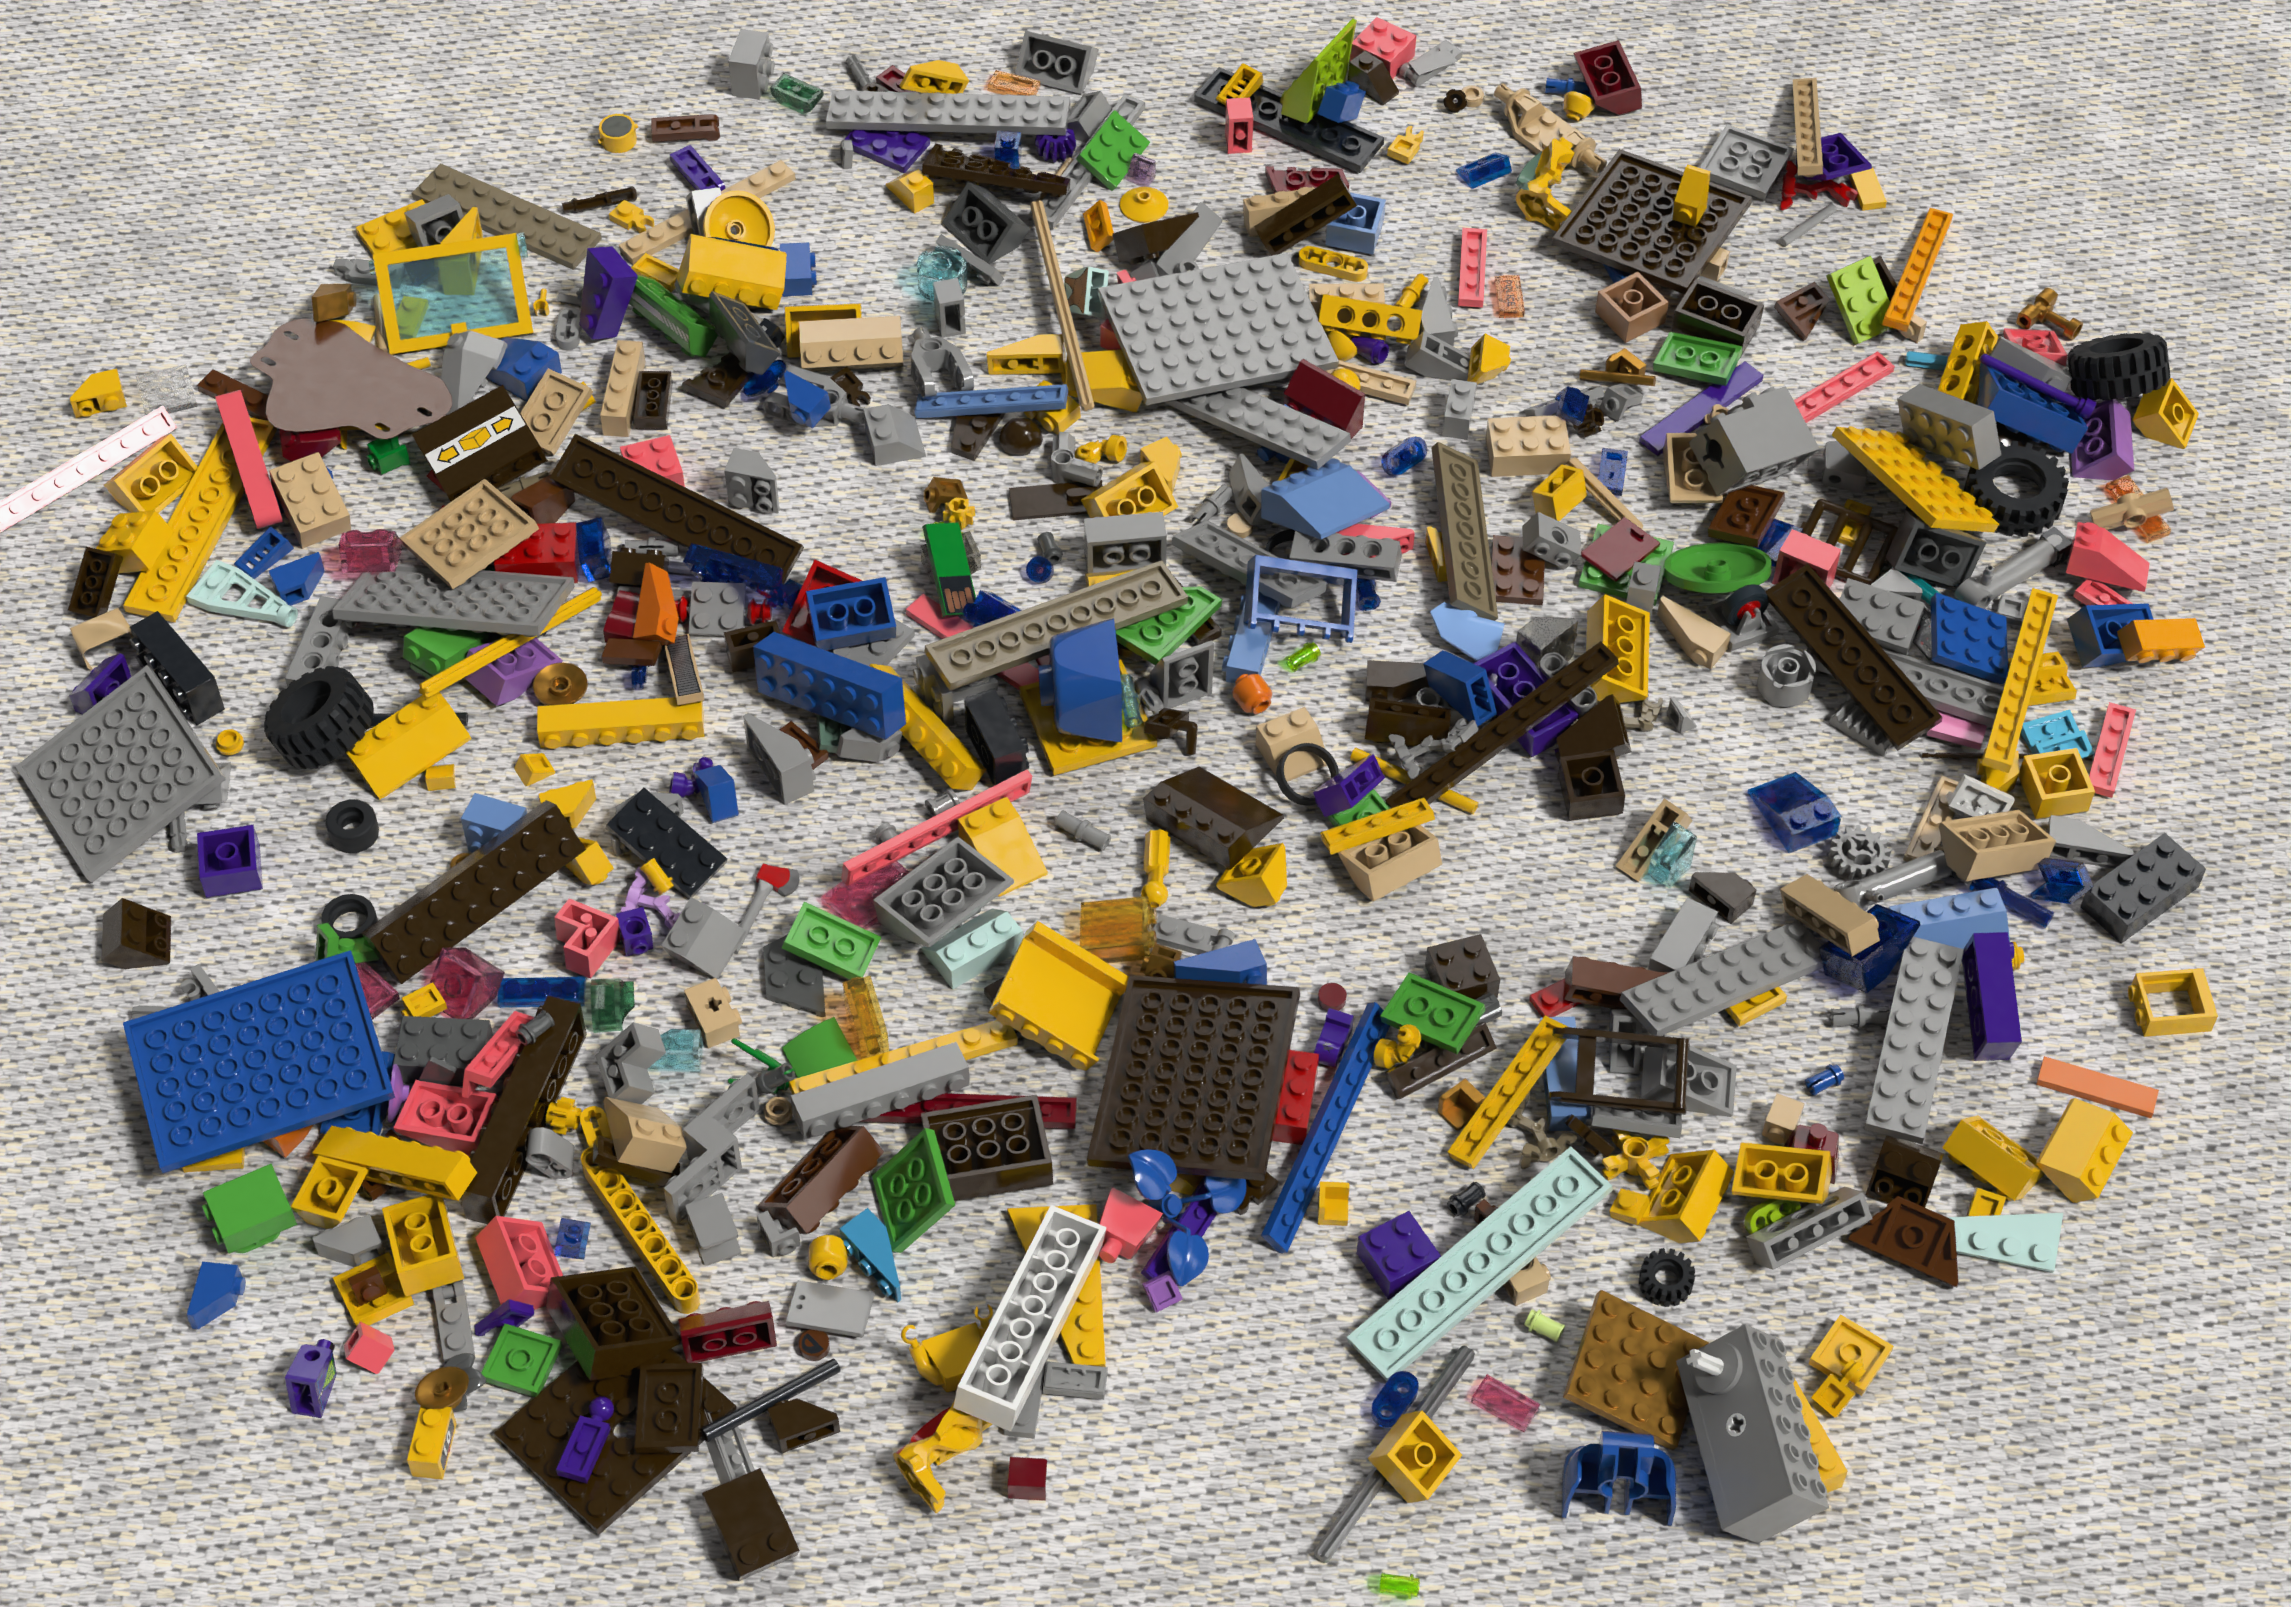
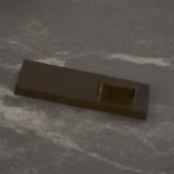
(1049, 500)

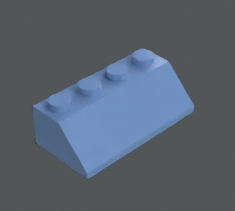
(1956, 917)

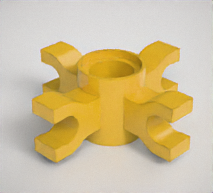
(1635, 1157)

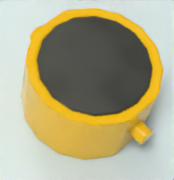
(617, 133)

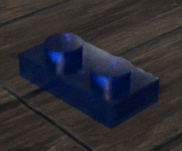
(1613, 469)

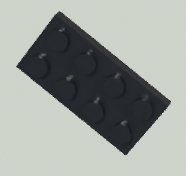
(658, 833)

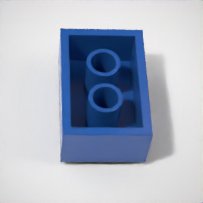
(851, 614)

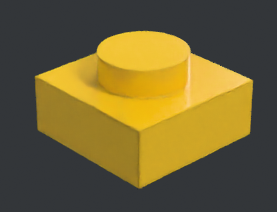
(1985, 1203)
(1629, 1206)

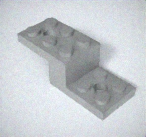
(712, 1147)

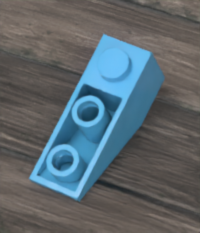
(869, 1243)

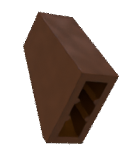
(544, 501)

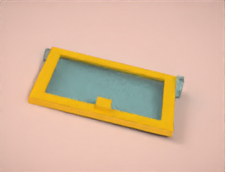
(453, 290)

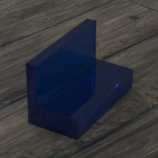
(2063, 881)

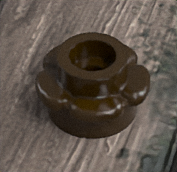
(1455, 107)

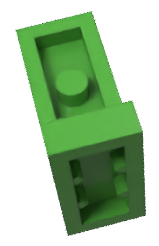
(329, 944)

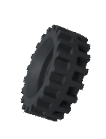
(2016, 513)

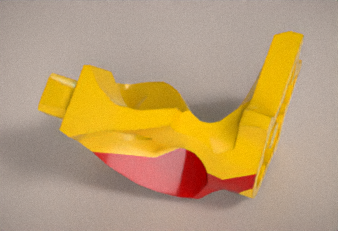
(937, 1442)

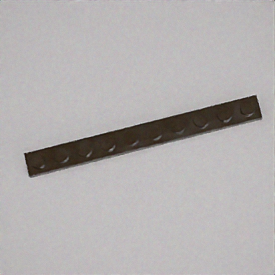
(1507, 727)

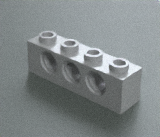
(1382, 567)
(321, 641)
(1809, 1228)

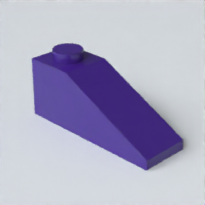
(1348, 786)

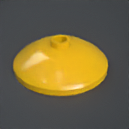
(744, 213)

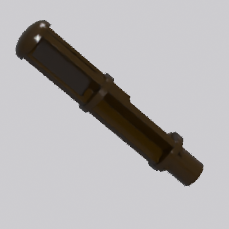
(600, 200)

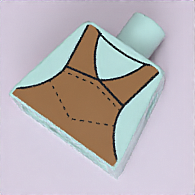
(1082, 291)

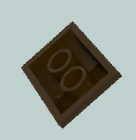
(1150, 238)
(750, 1524)

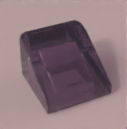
(1141, 170)

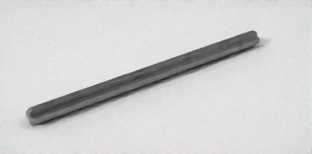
(1375, 1480)

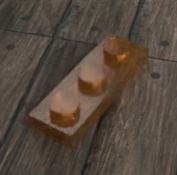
(2155, 526)

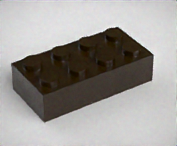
(653, 400)
(95, 582)

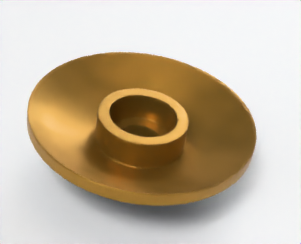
(560, 676)

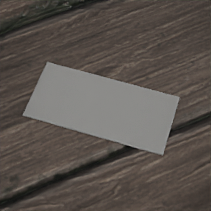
(1432, 61)

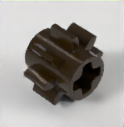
(1592, 421)

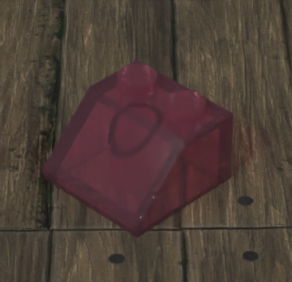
(369, 551)
(465, 982)

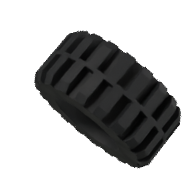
(2119, 366)
(318, 717)

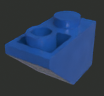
(297, 579)

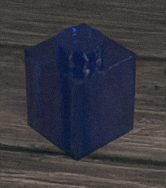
(1008, 148)

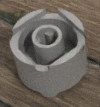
(1786, 676)

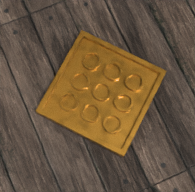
(1631, 1369)

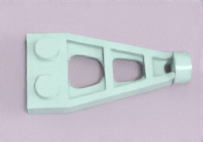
(217, 582)

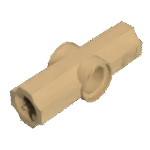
(2132, 509)

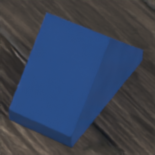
(717, 793)

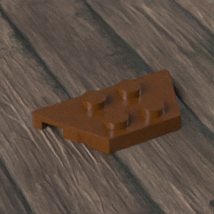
(1913, 1238)

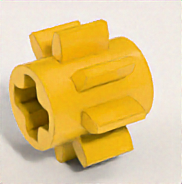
(959, 511)
(563, 1115)

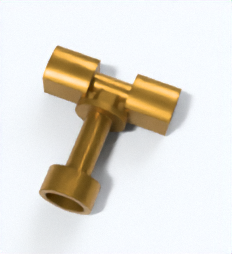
(2043, 310)

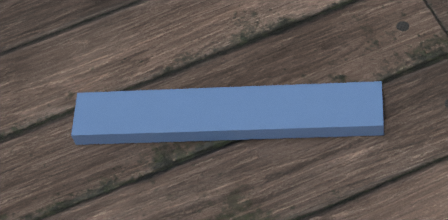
(992, 401)

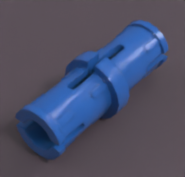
(1564, 86)

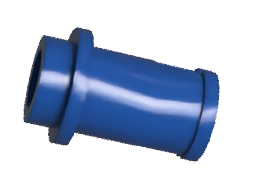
(1831, 1076)

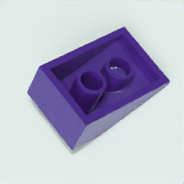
(1839, 158)

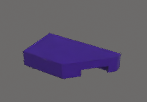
(509, 1313)

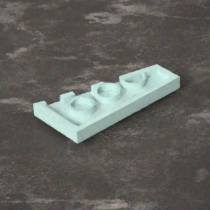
(2011, 1239)

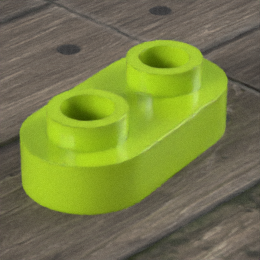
(1768, 1213)

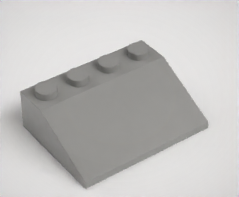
(940, 894)

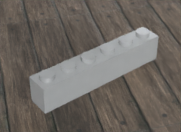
(880, 1090)

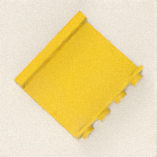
(1059, 995)

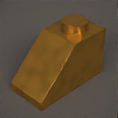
(332, 301)

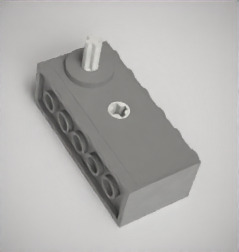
(1752, 1434)

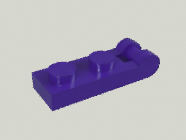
(695, 169)

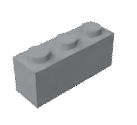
(1685, 937)

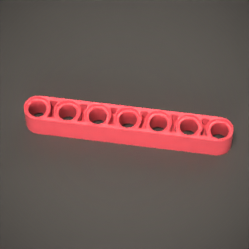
(248, 459)

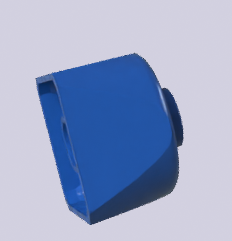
(1084, 682)

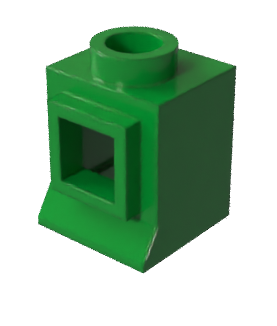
(387, 454)

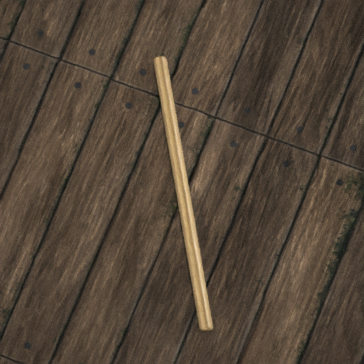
(1062, 306)

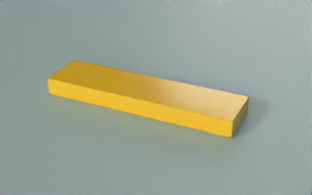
(1377, 826)

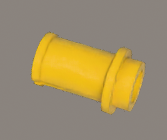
(657, 876)

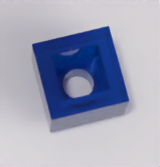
(572, 1238)

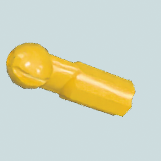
(1156, 866)

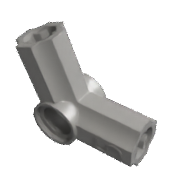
(1067, 467)

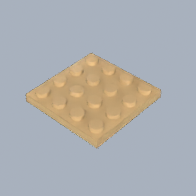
(469, 533)

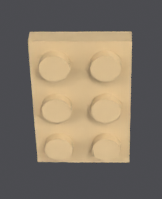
(554, 409)

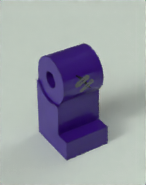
(1334, 1037)

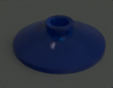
(767, 382)

